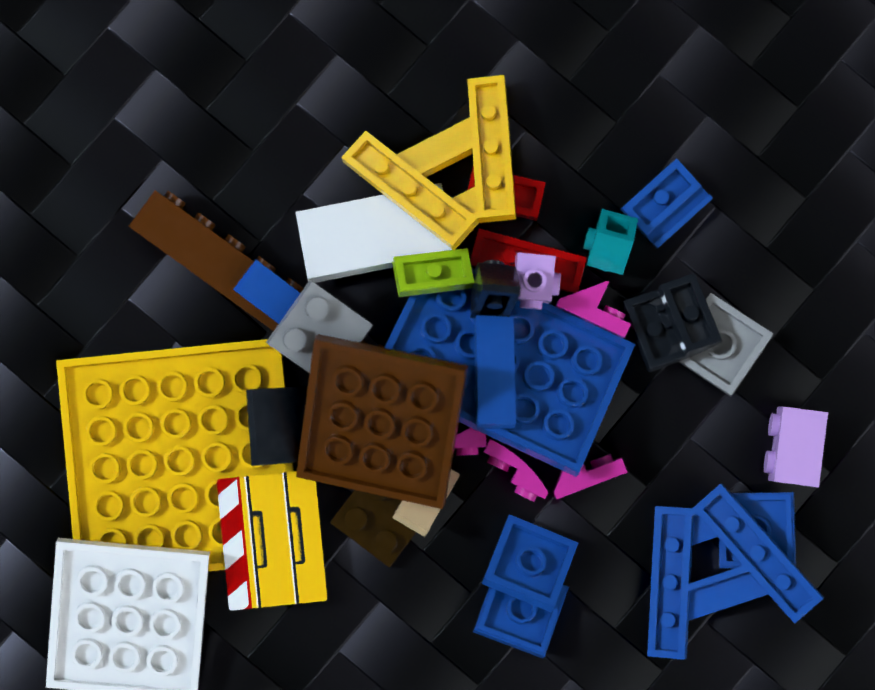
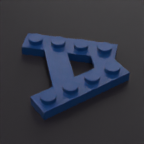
(763, 572)

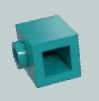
(611, 241)

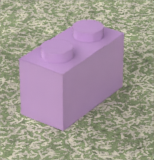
(796, 446)

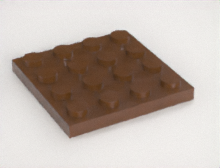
(381, 421)

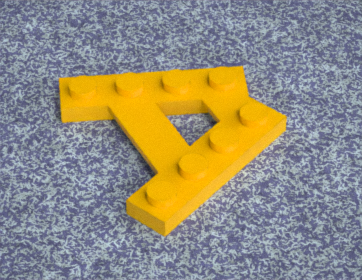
(404, 174)

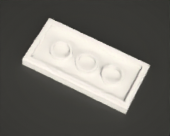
(360, 237)

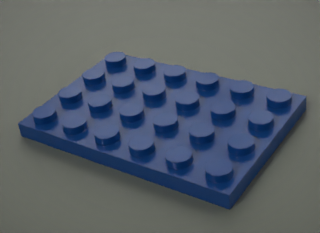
(561, 371)

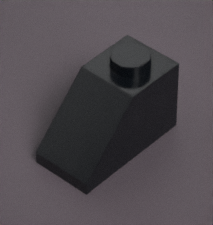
(494, 289)

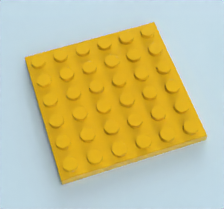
(155, 437)

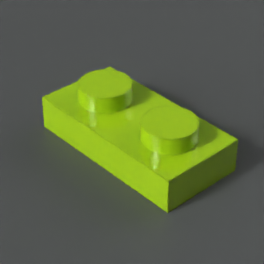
(433, 272)

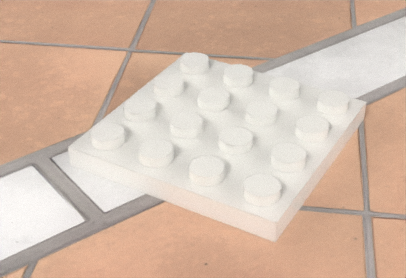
(126, 616)

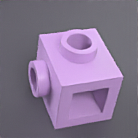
(536, 279)

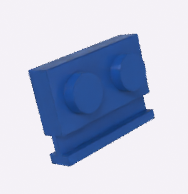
(667, 203)

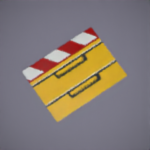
(271, 540)

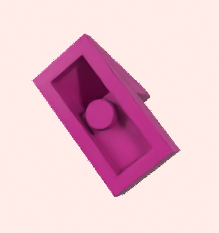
(585, 304)
(602, 470)

